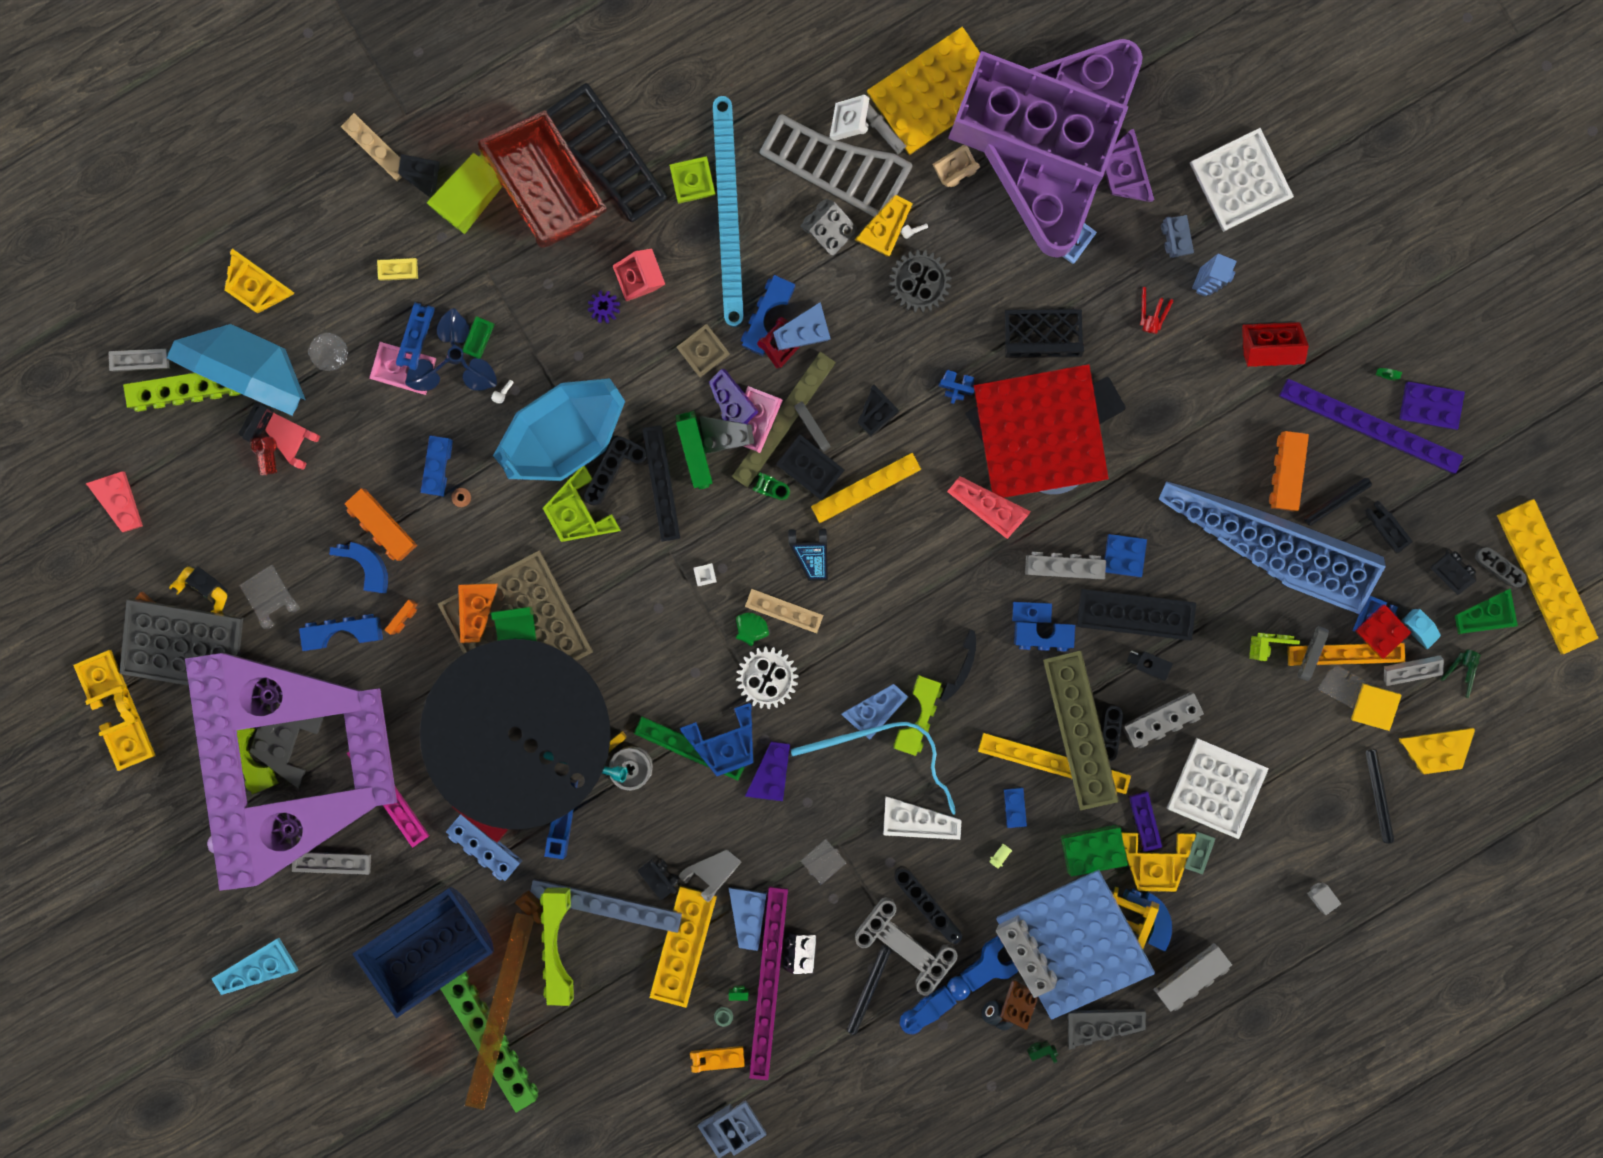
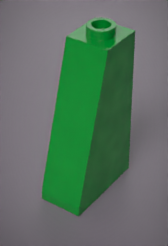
(694, 450)

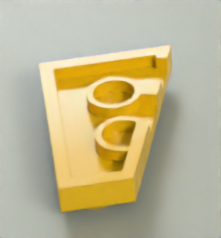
(885, 226)

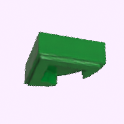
(1389, 374)

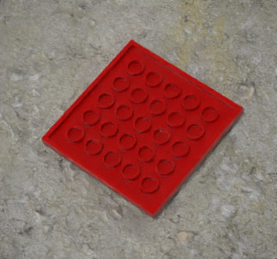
(1041, 431)

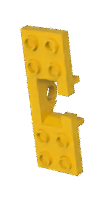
(127, 740)

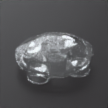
(328, 352)

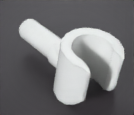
(907, 232)
(499, 397)

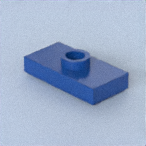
(1032, 612)

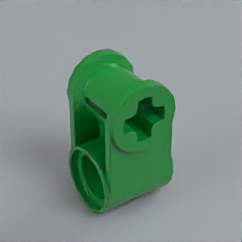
(770, 487)

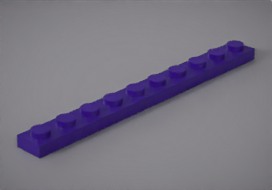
(1371, 426)

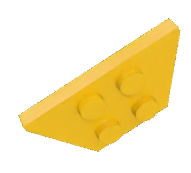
(253, 285)
(1439, 750)

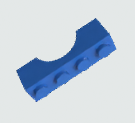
(778, 293)
(364, 630)
(559, 834)

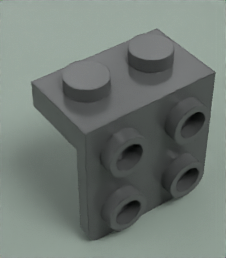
(829, 226)

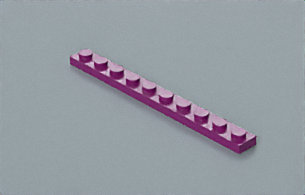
(768, 983)

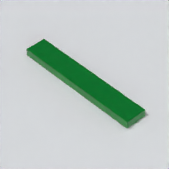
(673, 741)

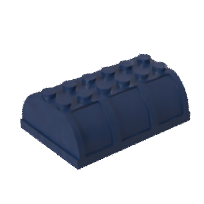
(425, 951)

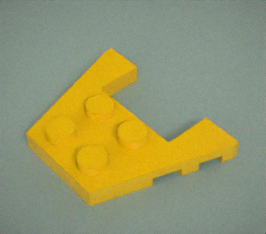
(1157, 870)

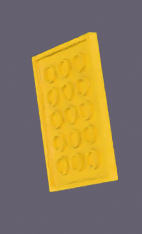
(928, 91)

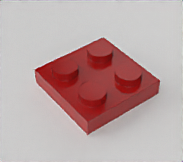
(1383, 631)

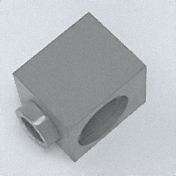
(1323, 898)

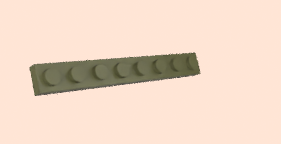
(785, 418)

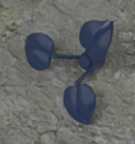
(452, 329)

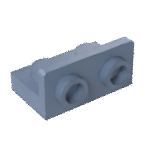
(1177, 236)

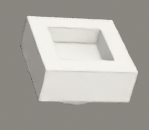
(705, 574)

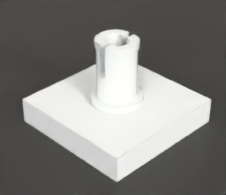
(850, 118)

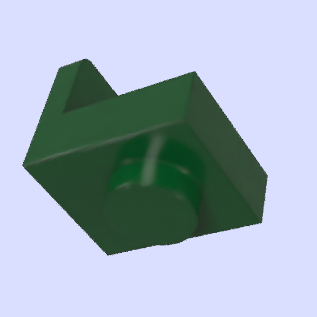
(1042, 1049)

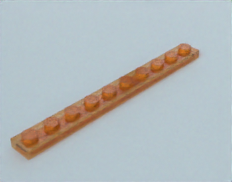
(499, 1011)

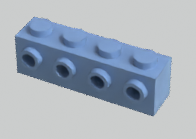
(1214, 275)
(477, 843)

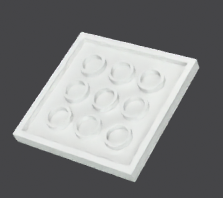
(1241, 179)
(1217, 788)

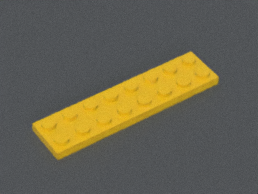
(1547, 576)

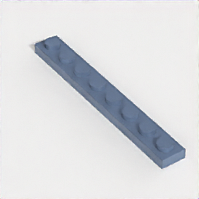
(616, 907)

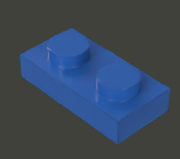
(1015, 807)

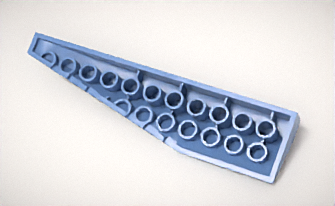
(1283, 548)

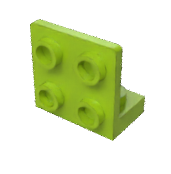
(1260, 644)

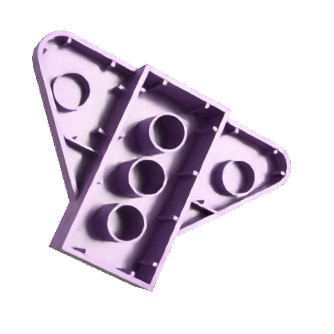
(1050, 132)

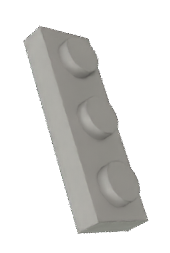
(138, 360)
(1413, 670)

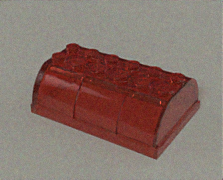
(542, 178)

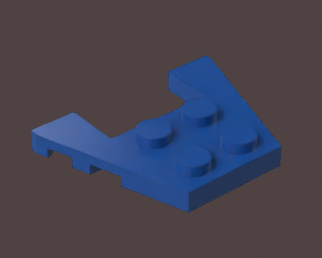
(727, 750)

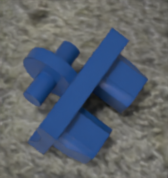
(949, 383)

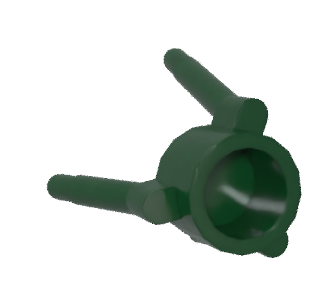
(1470, 660)

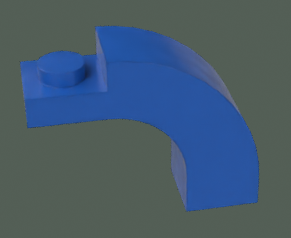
(375, 570)
(1162, 926)

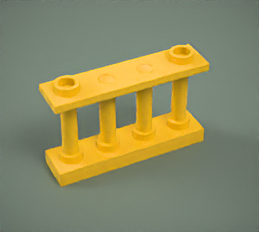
(1149, 913)

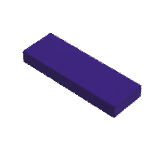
(1145, 821)

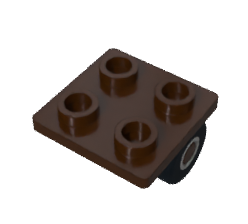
(1016, 1009)

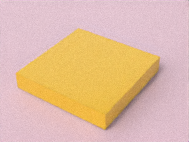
(1376, 707)

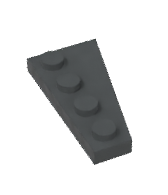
(1095, 1025)

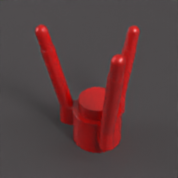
(1152, 323)

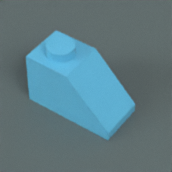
(1422, 627)

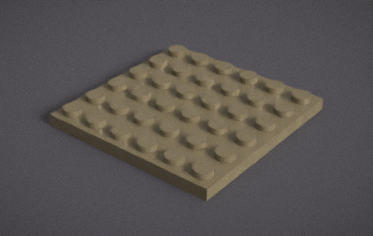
(523, 586)

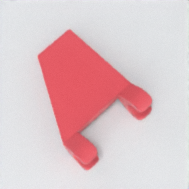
(289, 438)

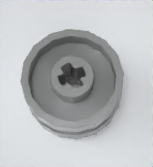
(640, 760)

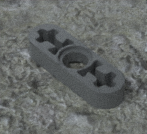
(812, 426)
(1508, 566)
(1313, 653)

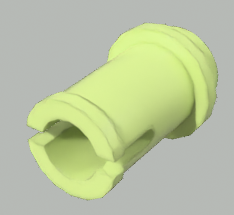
(1000, 856)

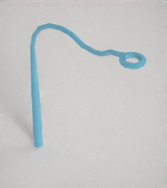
(847, 737)

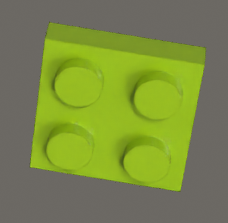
(692, 180)

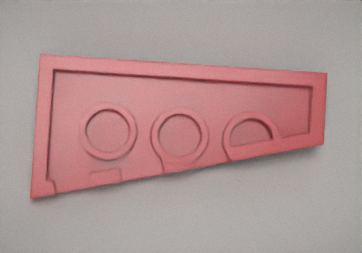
(990, 507)

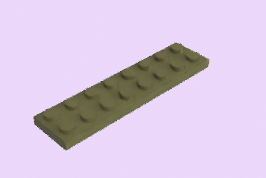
(1080, 730)

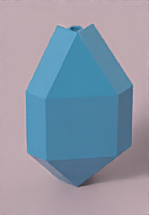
(241, 364)
(560, 431)

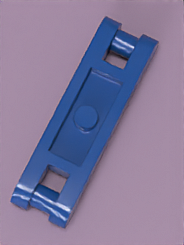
(414, 336)

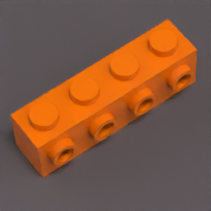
(1289, 471)
(380, 524)

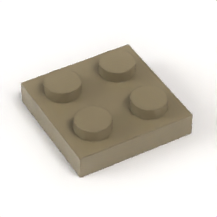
(703, 350)

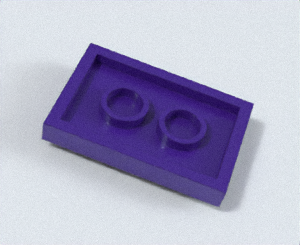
(1432, 405)

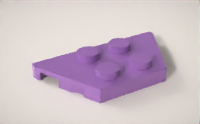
(1127, 172)

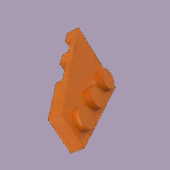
(474, 610)

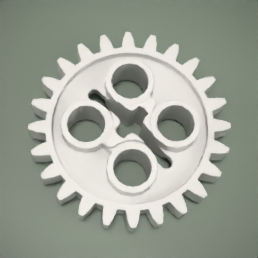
(782, 685)

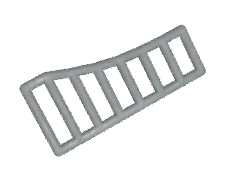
(851, 150)

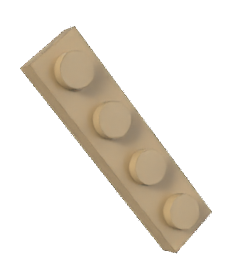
(373, 145)
(784, 611)

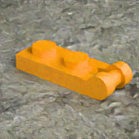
(717, 1059)

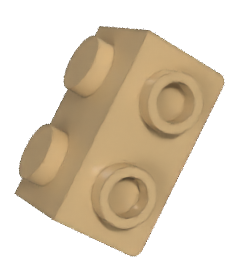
(956, 166)

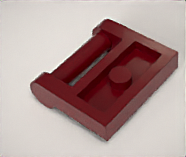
(777, 357)

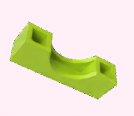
(910, 738)
(256, 775)

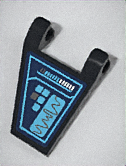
(811, 555)

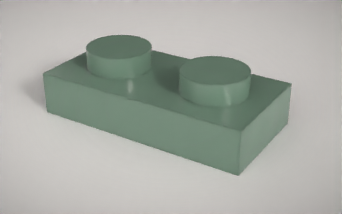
(1199, 852)

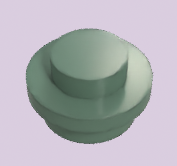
(723, 1016)

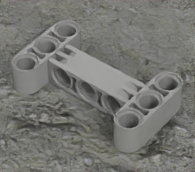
(906, 946)

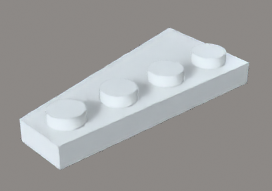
(916, 821)

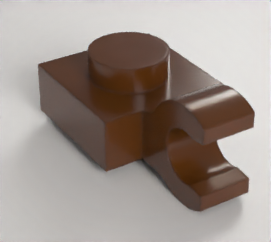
(530, 904)

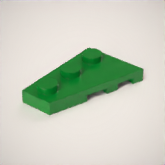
(1488, 615)

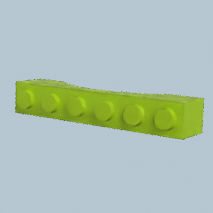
(558, 983)

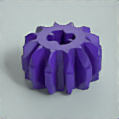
(603, 300)

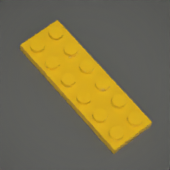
(683, 949)

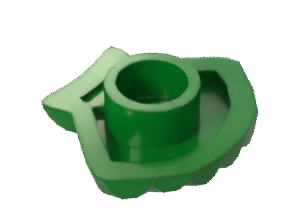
(751, 628)

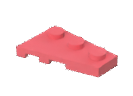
(118, 500)

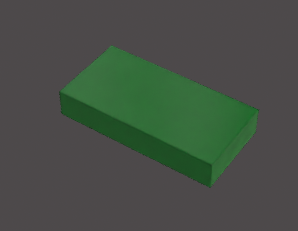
(478, 337)

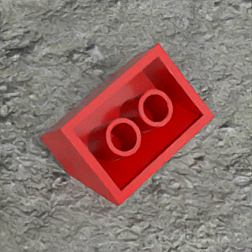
(1274, 344)

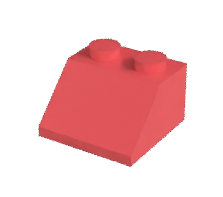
(638, 274)

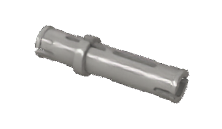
(882, 127)

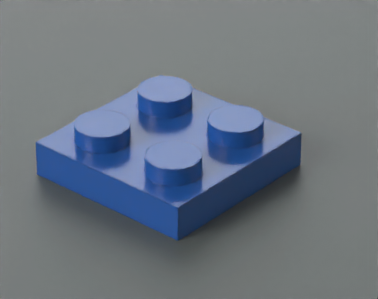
(1125, 555)

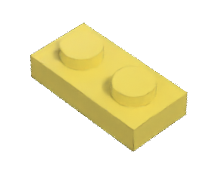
(397, 269)

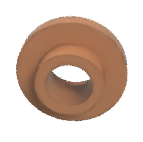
(467, 497)

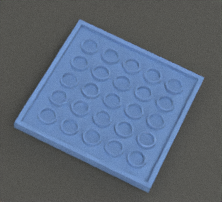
(1083, 943)

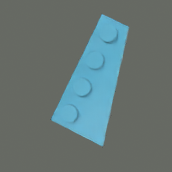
(265, 964)

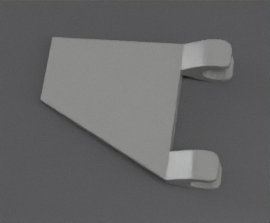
(713, 871)

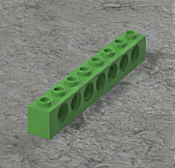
(518, 1098)

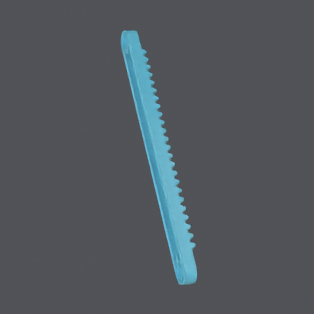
(728, 211)

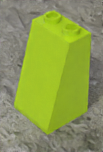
(466, 193)

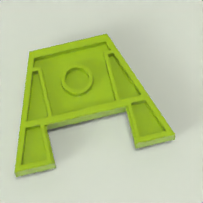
(570, 515)

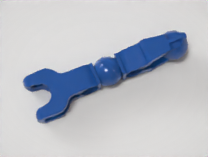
(958, 988)

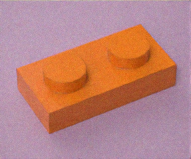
(405, 612)

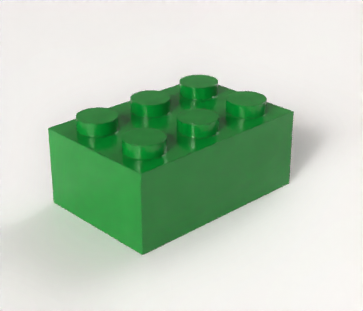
(1094, 850)

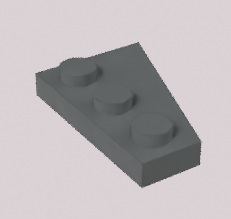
(724, 434)

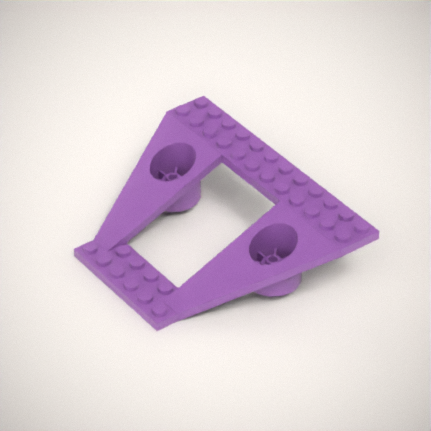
(227, 700)

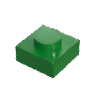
(738, 993)

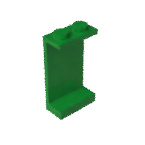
(515, 624)

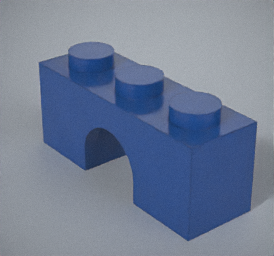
(434, 471)
(1061, 637)

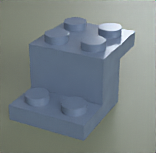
(732, 1129)

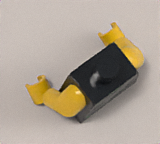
(204, 585)

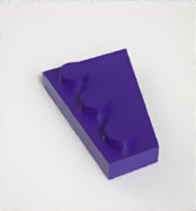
(771, 774)

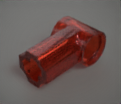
(264, 450)

